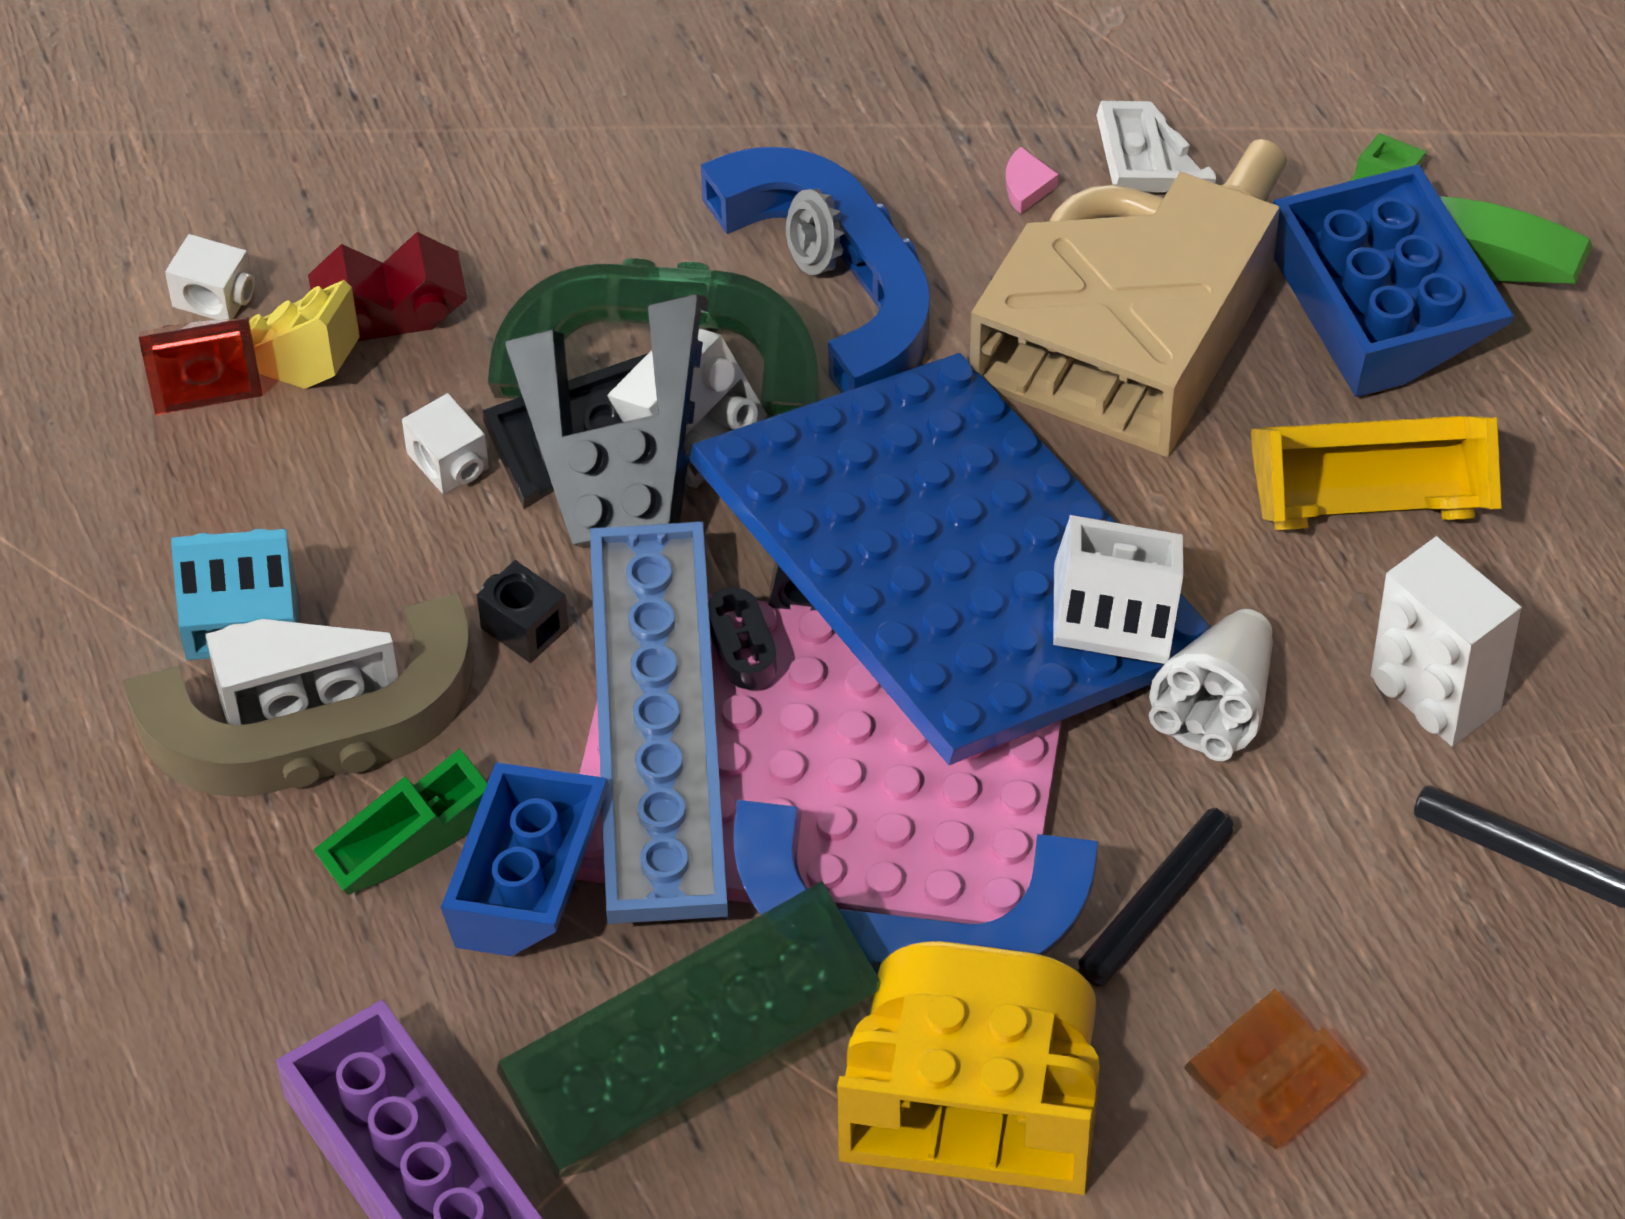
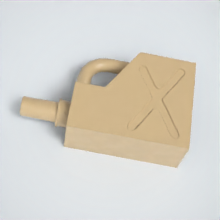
(1130, 310)

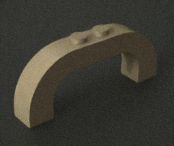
(318, 740)

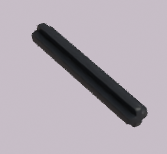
(1521, 844)
(1155, 897)

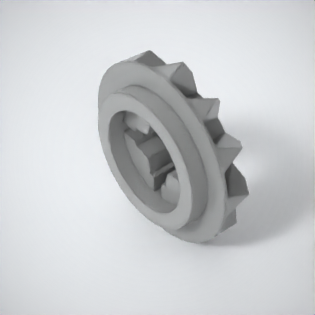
(814, 231)

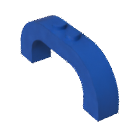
(761, 186)
(1053, 903)

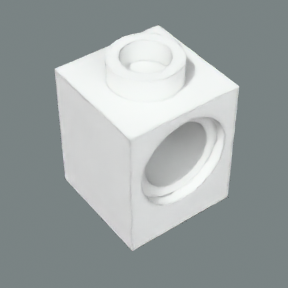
(209, 278)
(445, 444)

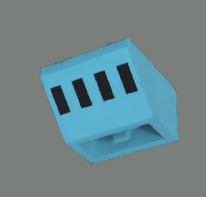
(231, 582)

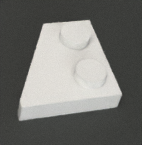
(1143, 148)

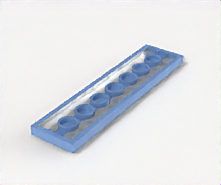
(657, 724)

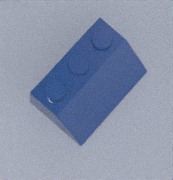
(521, 857)

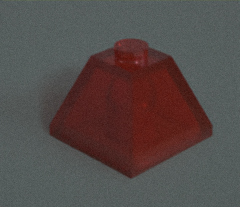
(200, 364)

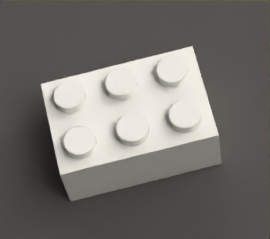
(1444, 641)

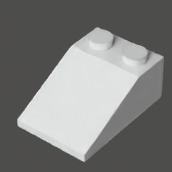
(291, 666)

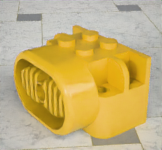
(974, 1069)

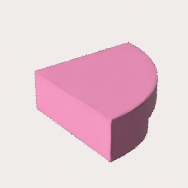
(1028, 180)

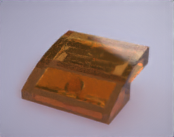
(1273, 1070)

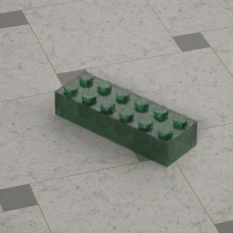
(688, 1029)

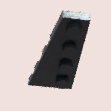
(516, 440)

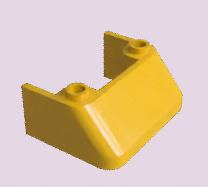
(1377, 467)

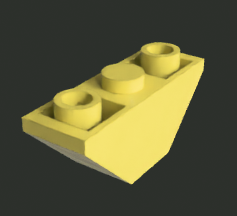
(307, 338)

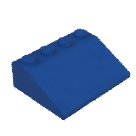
(1385, 277)

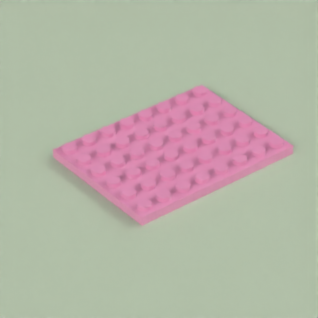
(877, 802)

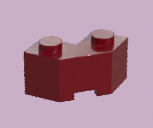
(403, 293)

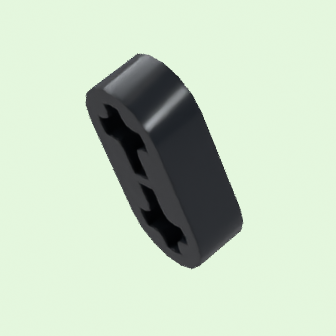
(752, 635)

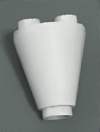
(1216, 686)

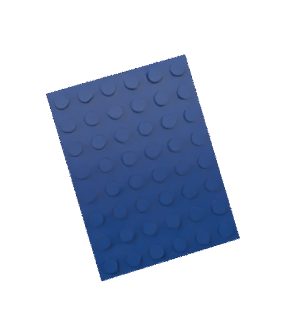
(930, 549)

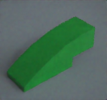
(405, 825)

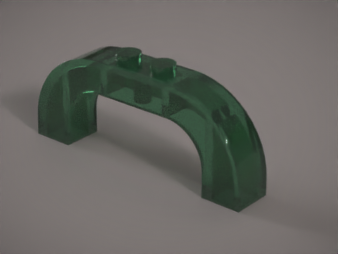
(623, 295)

